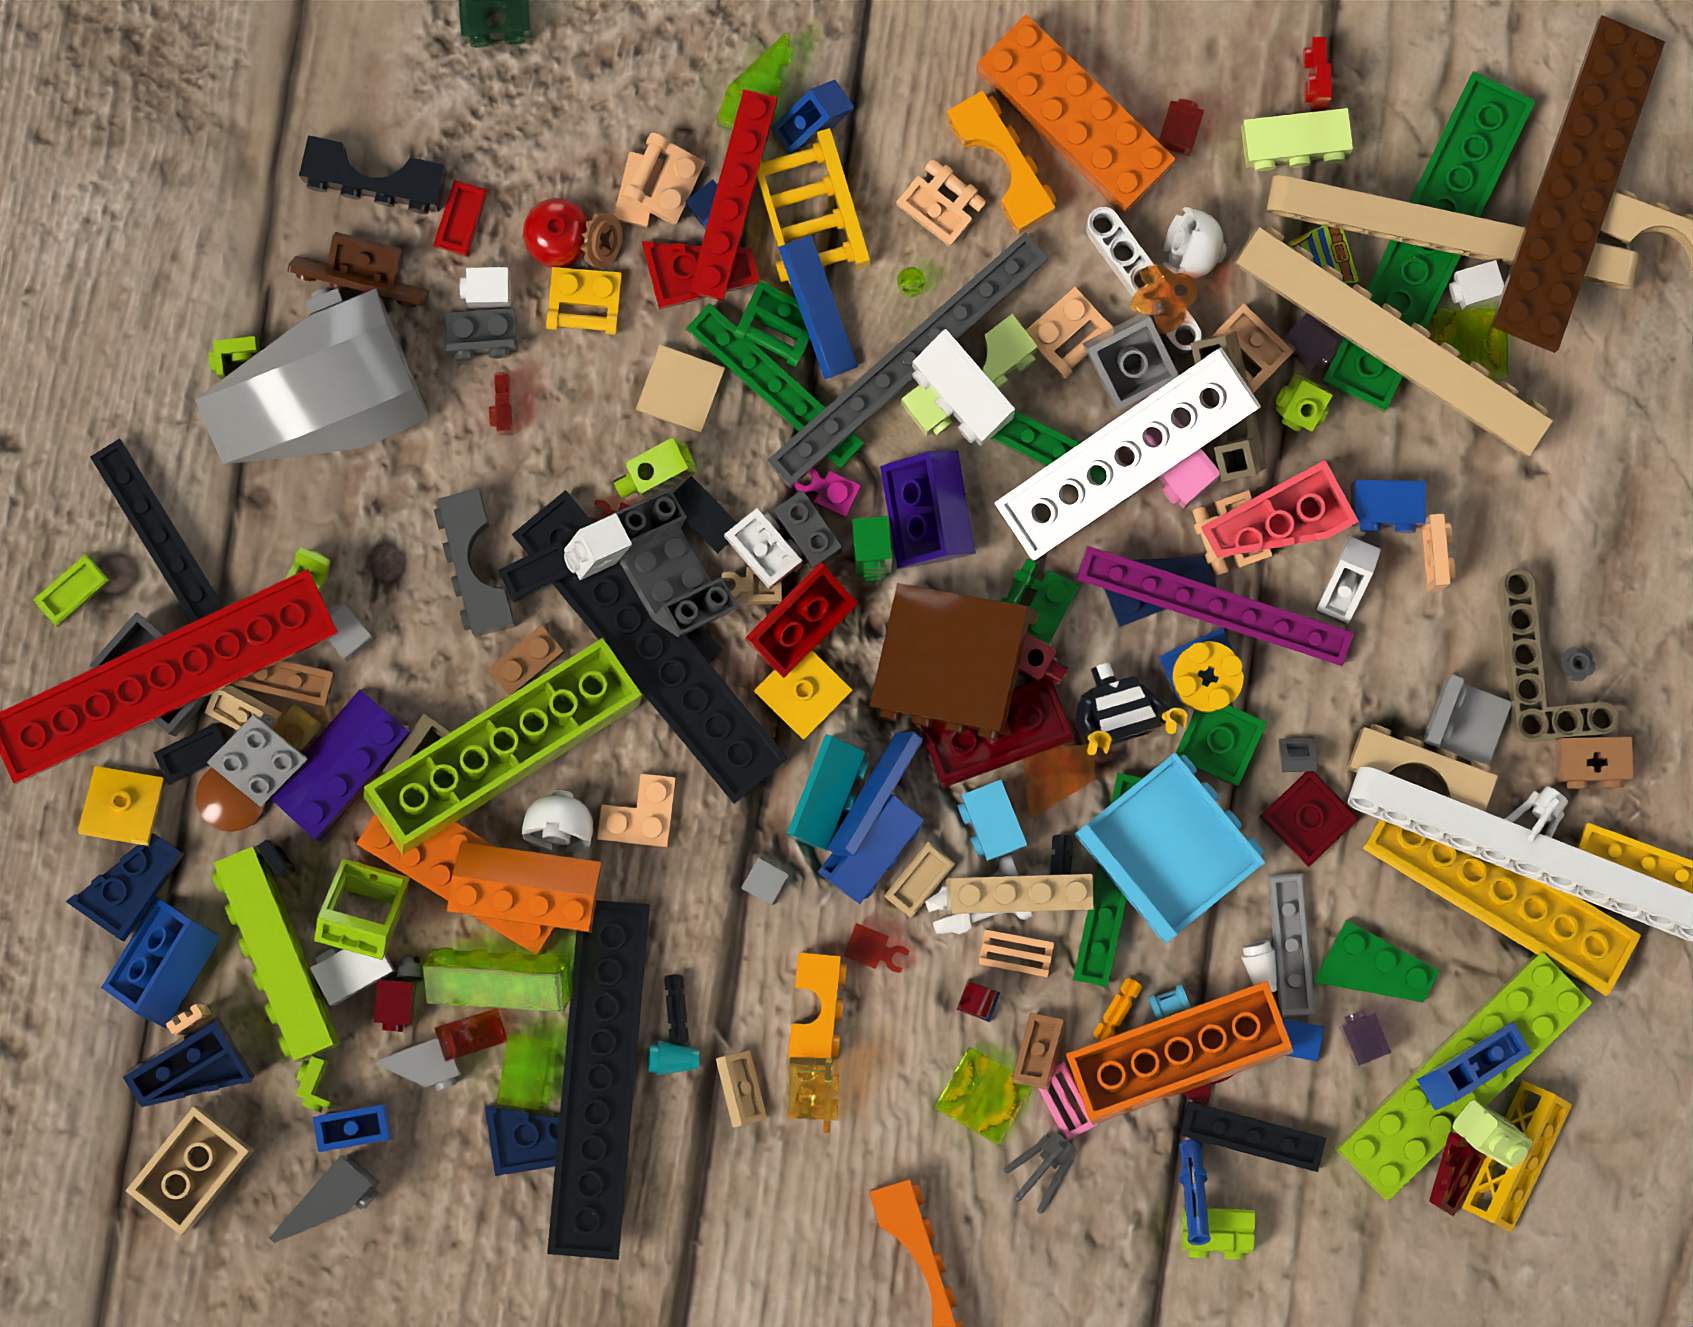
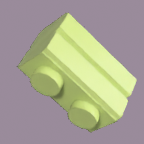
(1492, 1134)

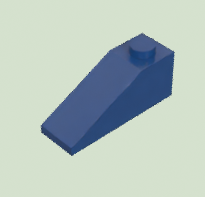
(1473, 1066)

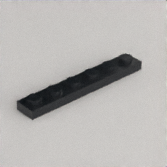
(156, 531)

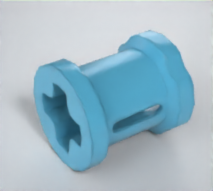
(1169, 1003)

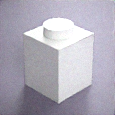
(1476, 285)
(486, 287)

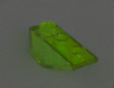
(758, 77)

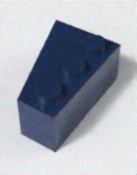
(189, 1066)

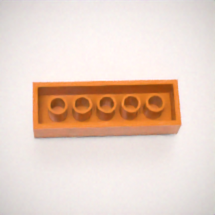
(1075, 114)
(433, 867)
(1179, 1053)

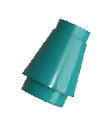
(671, 1058)

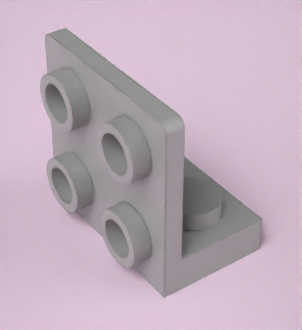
(1466, 721)

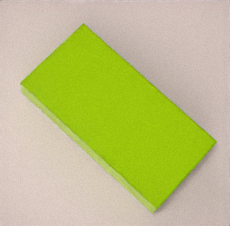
(71, 590)

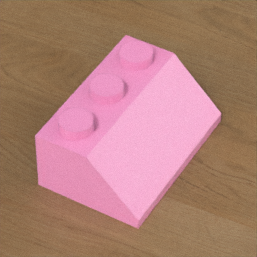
(1187, 478)

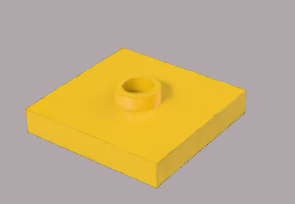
(804, 695)
(121, 805)

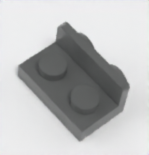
(481, 333)

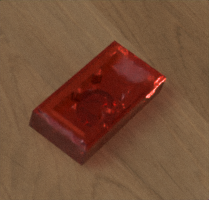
(471, 1034)

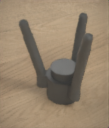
(1055, 1152)

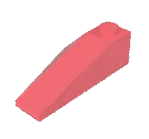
(1289, 514)

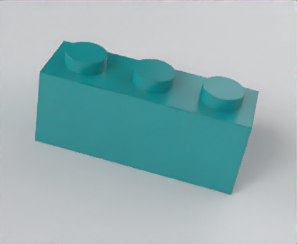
(827, 793)

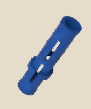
(1192, 1157)

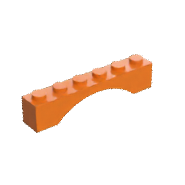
(899, 1215)

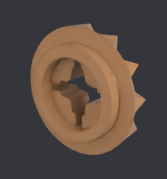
(604, 229)

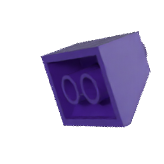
(927, 509)

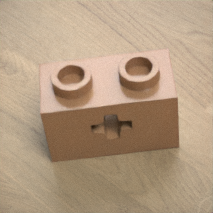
(1614, 753)

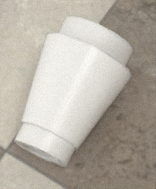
(1260, 963)

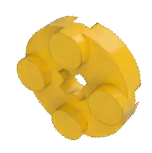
(1189, 685)

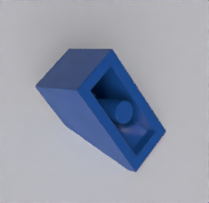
(815, 111)

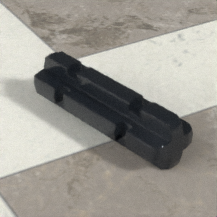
(1061, 861)
(676, 1008)

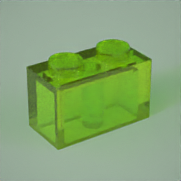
(526, 1071)

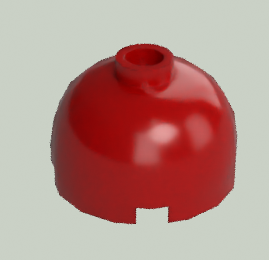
(554, 232)

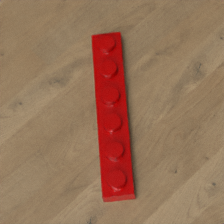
(733, 195)

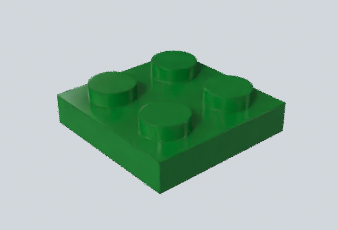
(1221, 742)

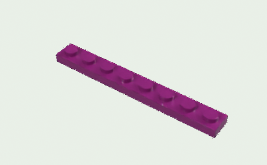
(1214, 605)

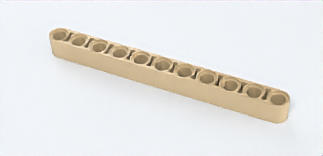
(1428, 227)

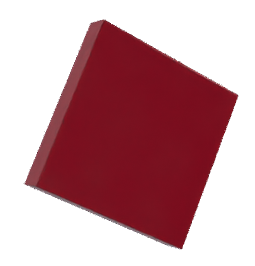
(1309, 817)

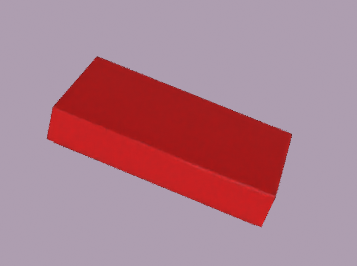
(460, 218)

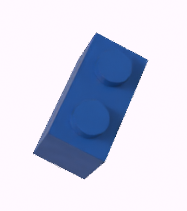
(1388, 504)
(352, 1127)

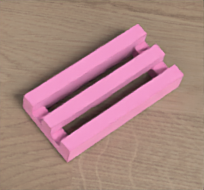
(1063, 1098)

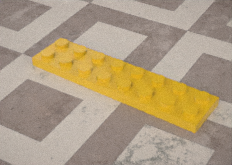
(1527, 911)

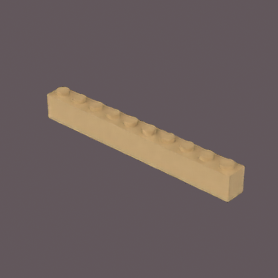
(1393, 341)

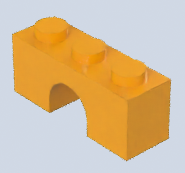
(822, 976)

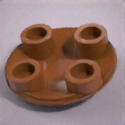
(224, 804)

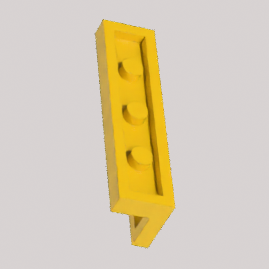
(1518, 1182)

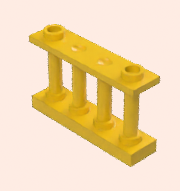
(832, 184)

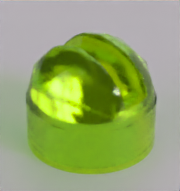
(909, 277)

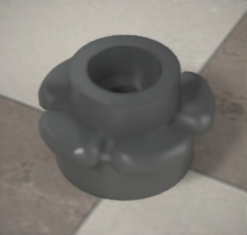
(1570, 669)

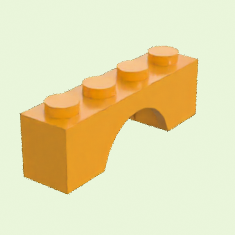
(979, 125)

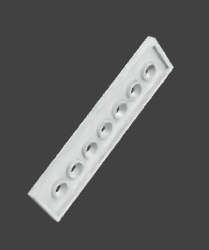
(1150, 460)

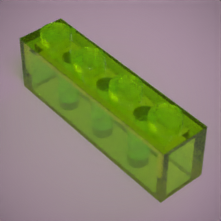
(498, 979)

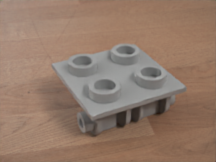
(257, 759)

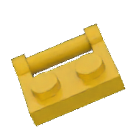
(585, 289)

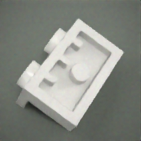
(764, 548)

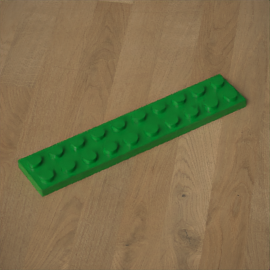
(1455, 180)

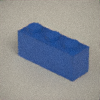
(878, 853)

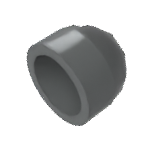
(410, 968)

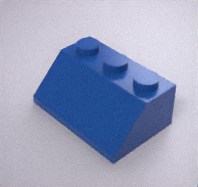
(161, 962)

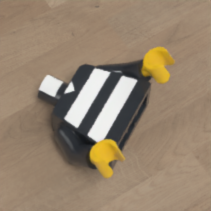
(1121, 711)

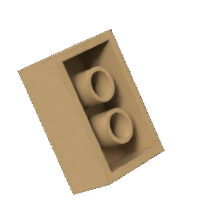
(189, 1170)

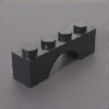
(415, 184)

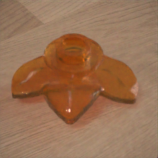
(1160, 299)

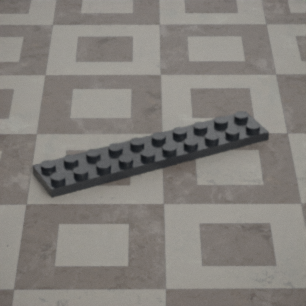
(661, 664)
(599, 1083)

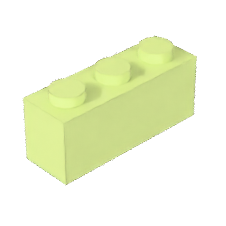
(1297, 139)

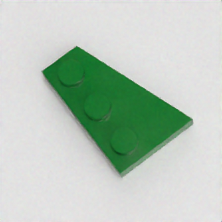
(1374, 966)

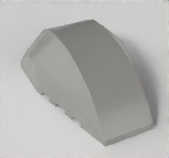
(317, 388)

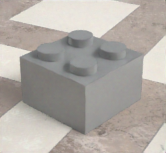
(1130, 361)

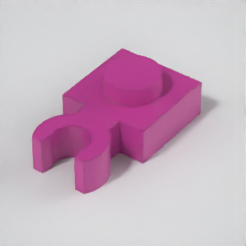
(834, 492)

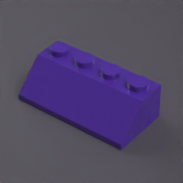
(340, 765)

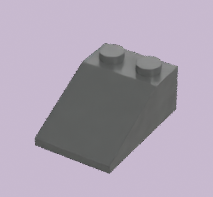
(336, 1193)

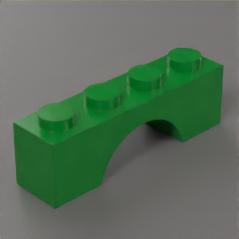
(872, 548)

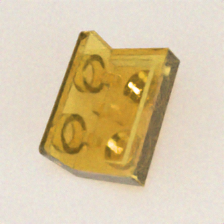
(812, 1089)

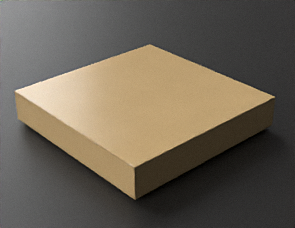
(680, 389)

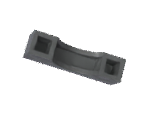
(464, 520)

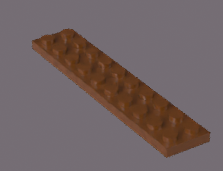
(1577, 184)

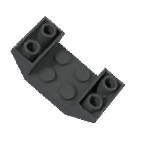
(667, 569)

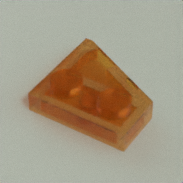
(1056, 775)

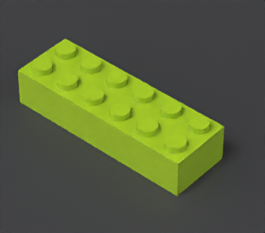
(276, 953)

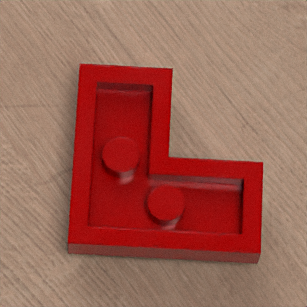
(1318, 86)

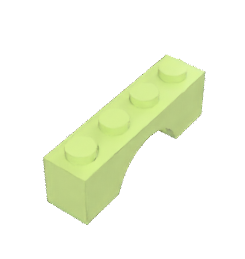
(1006, 348)

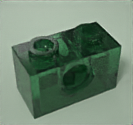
(479, 34)

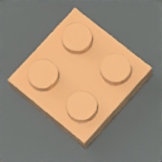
(1438, 567)

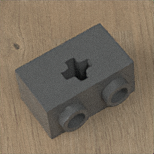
(807, 530)

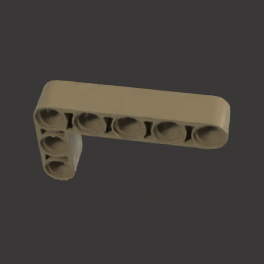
(1534, 674)

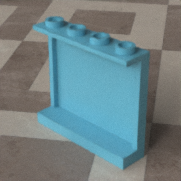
(1171, 847)

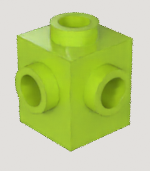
(1303, 403)

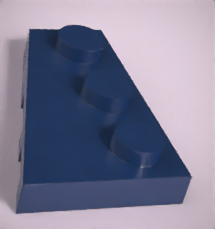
(1129, 610)

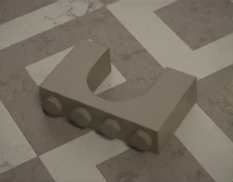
(1240, 446)

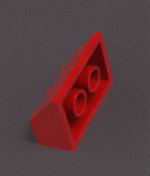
(801, 620)

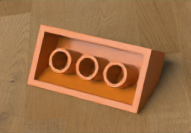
(524, 887)

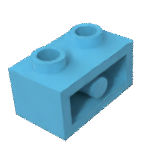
(992, 821)

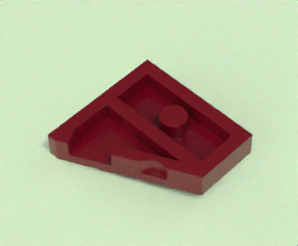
(1455, 1173)

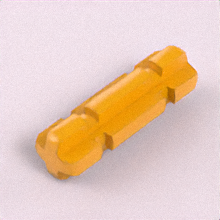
(1117, 1009)

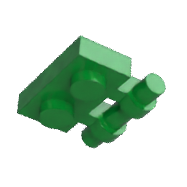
(1050, 602)

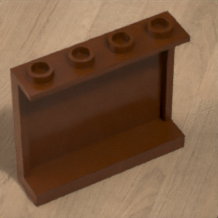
(950, 660)

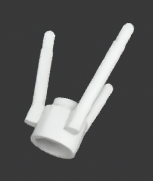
(1547, 809)

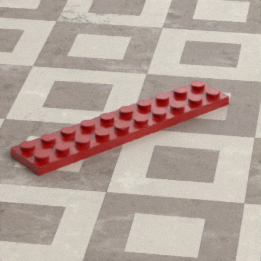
(163, 676)

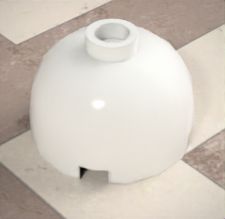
(1194, 244)
(558, 821)

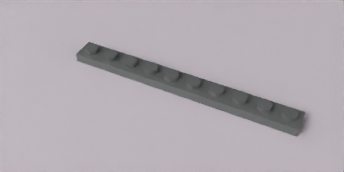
(896, 369)

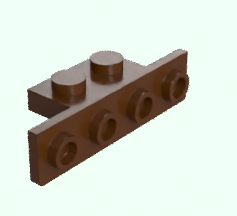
(361, 266)

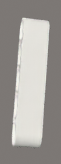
(1127, 270)

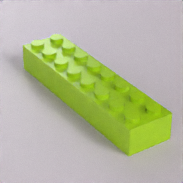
(502, 746)
(1407, 1130)

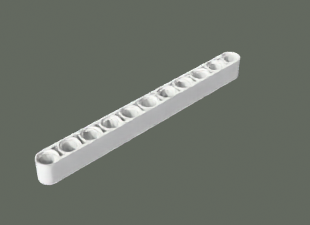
(1509, 847)

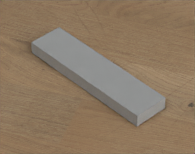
(1291, 945)

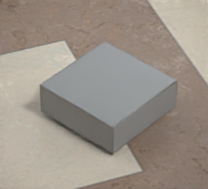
(765, 881)

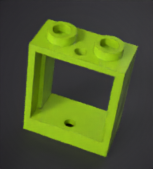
(354, 932)

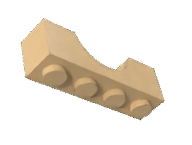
(1630, 218)
(1461, 782)
(1019, 894)

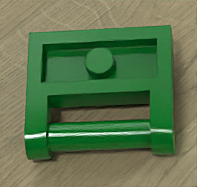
(781, 314)

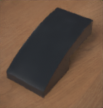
(704, 514)

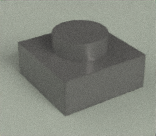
(1297, 754)

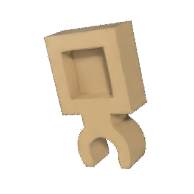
(753, 588)

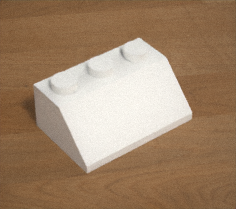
(962, 389)

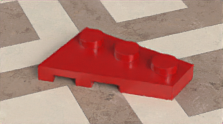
(674, 266)

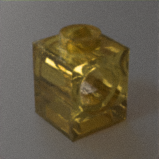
(310, 727)

